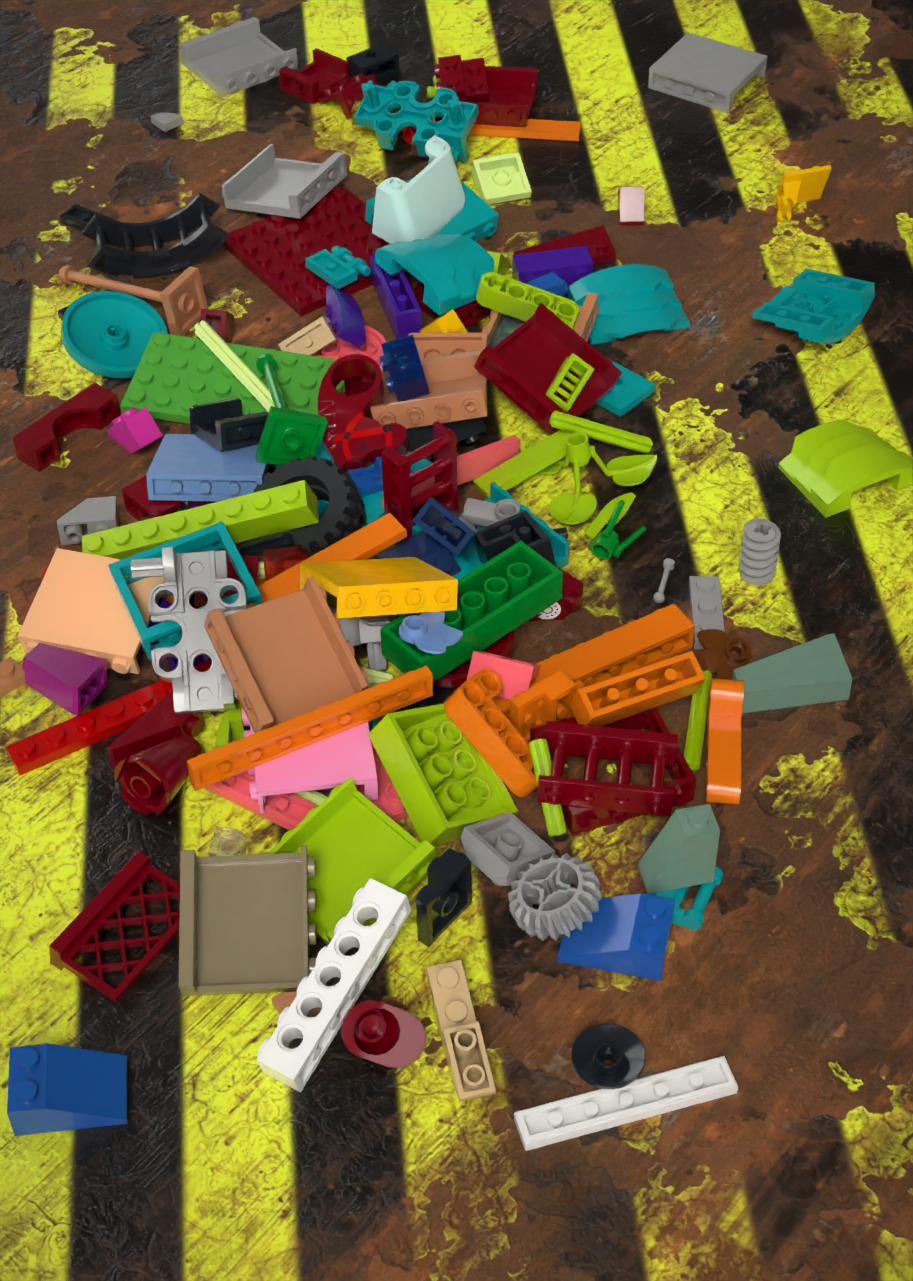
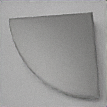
(166, 121)

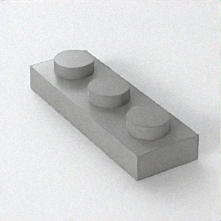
(705, 605)

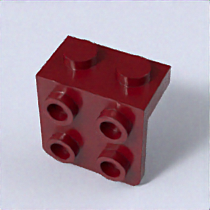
(347, 92)

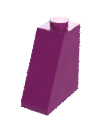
(65, 676)

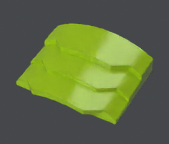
(840, 459)

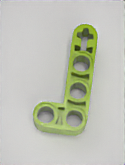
(521, 299)

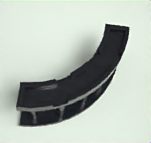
(159, 260)

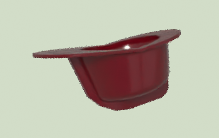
(383, 1034)

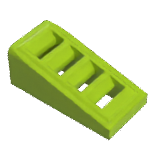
(579, 367)

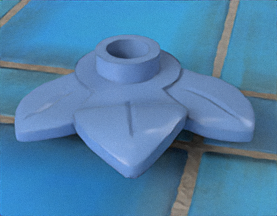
(429, 632)

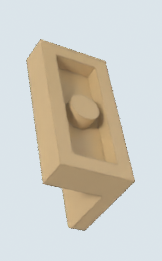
(310, 338)

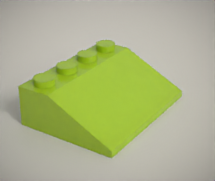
(438, 773)

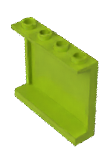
(350, 846)

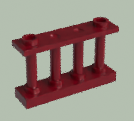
(399, 482)
(612, 744)

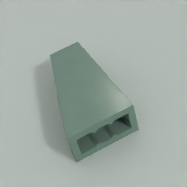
(796, 677)

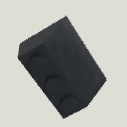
(465, 430)

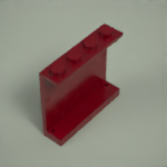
(509, 96)

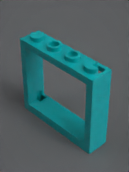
(203, 540)

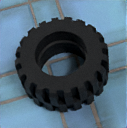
(328, 483)

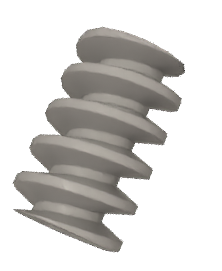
(759, 551)

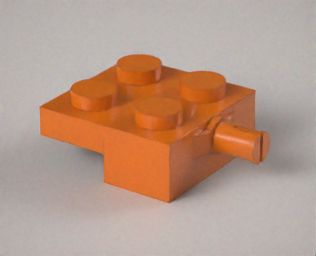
(543, 703)

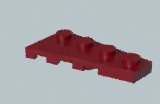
(595, 239)

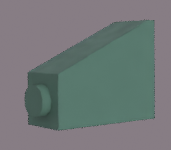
(682, 851)

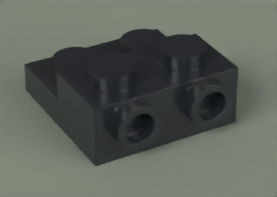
(444, 896)

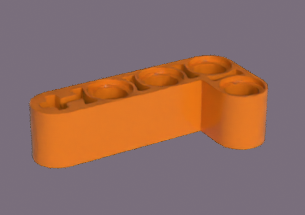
(491, 731)
(724, 741)

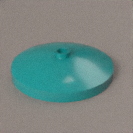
(109, 332)

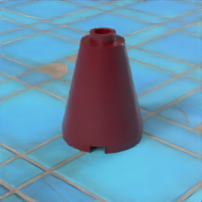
(156, 773)

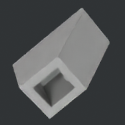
(88, 518)

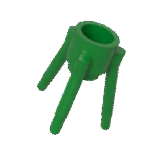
(607, 541)

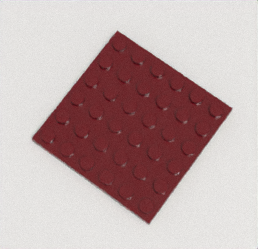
(279, 245)

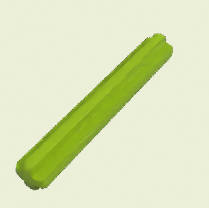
(601, 432)
(697, 724)

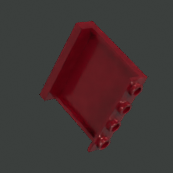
(530, 359)

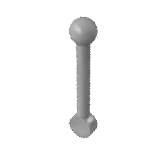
(668, 564)

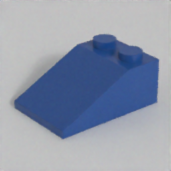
(625, 937)
(65, 1089)

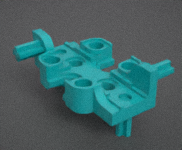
(404, 96)

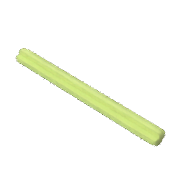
(234, 364)

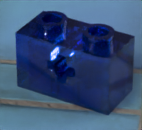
(405, 369)

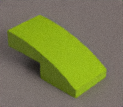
(605, 514)
(230, 727)

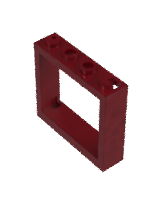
(684, 782)

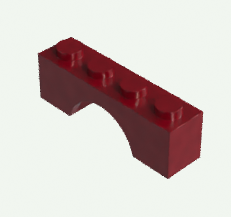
(90, 408)

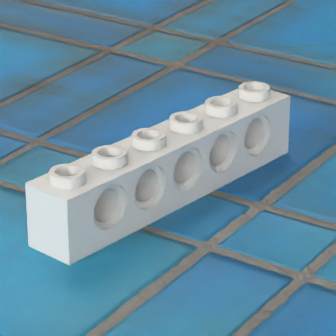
(297, 1064)

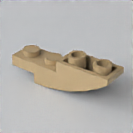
(460, 1031)

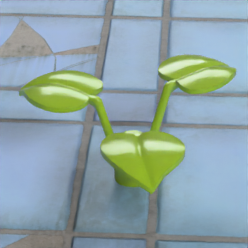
(579, 508)

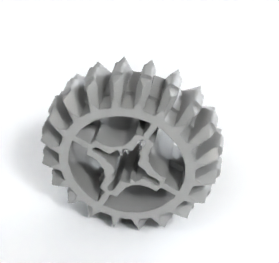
(560, 906)

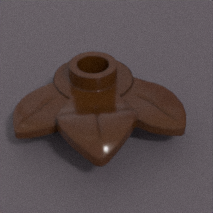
(717, 655)

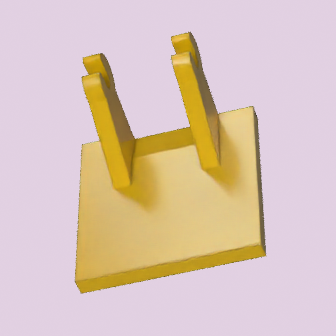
(799, 187)

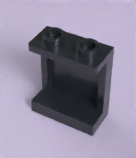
(225, 425)

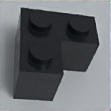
(503, 534)

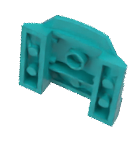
(444, 263)
(630, 301)
(819, 306)

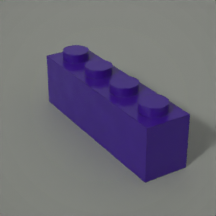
(397, 300)

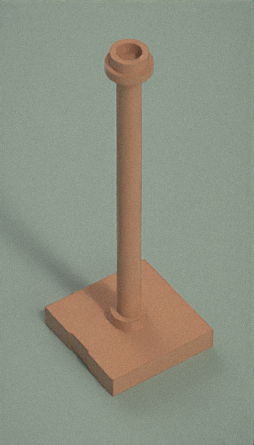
(180, 300)

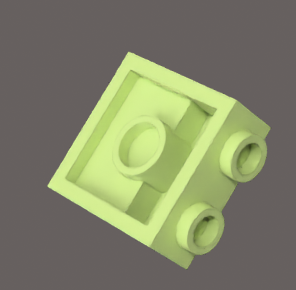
(501, 178)

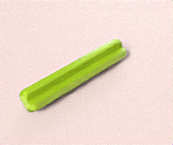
(542, 766)

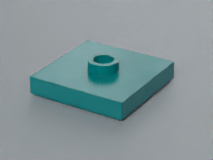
(627, 392)

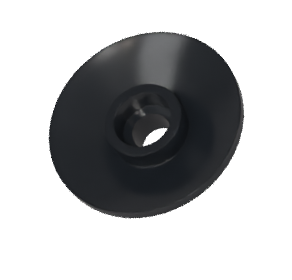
(611, 1044)

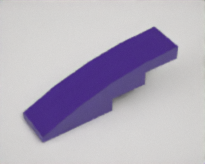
(345, 316)

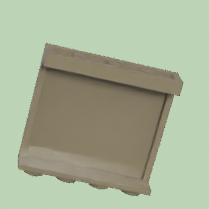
(245, 923)

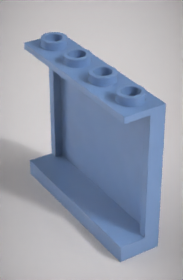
(196, 471)

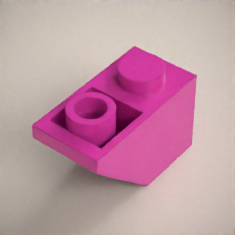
(134, 429)

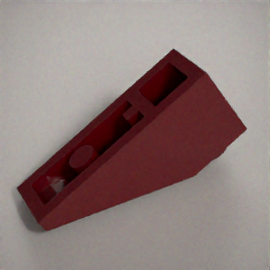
(155, 727)

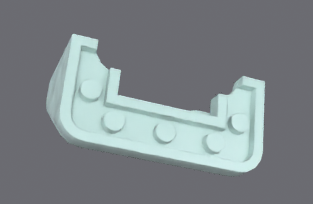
(425, 203)

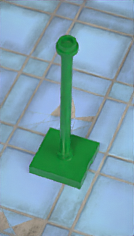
(286, 432)

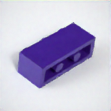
(566, 263)

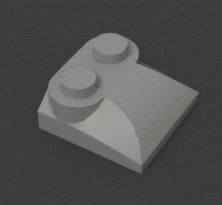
(503, 847)

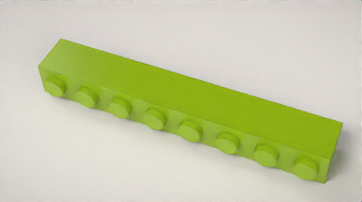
(243, 516)

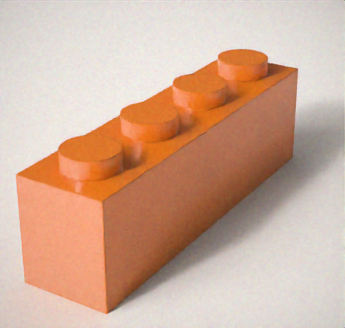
(637, 690)

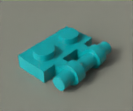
(337, 267)

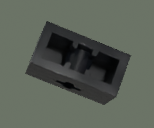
(377, 60)

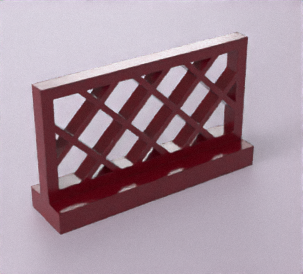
(100, 915)

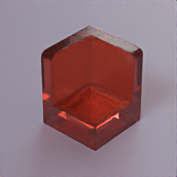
(281, 559)

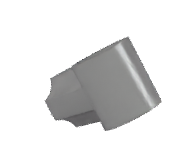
(488, 513)

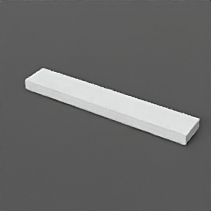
(615, 1107)

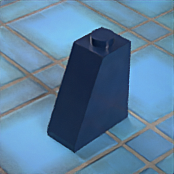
(446, 525)

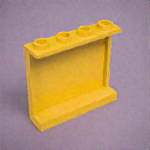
(383, 586)

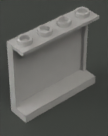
(235, 57)
(705, 71)
(282, 185)

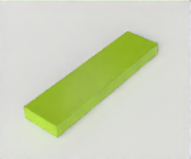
(524, 464)

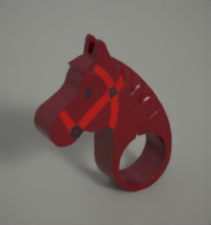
(350, 432)

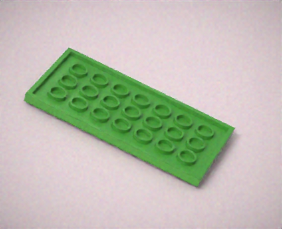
(186, 373)

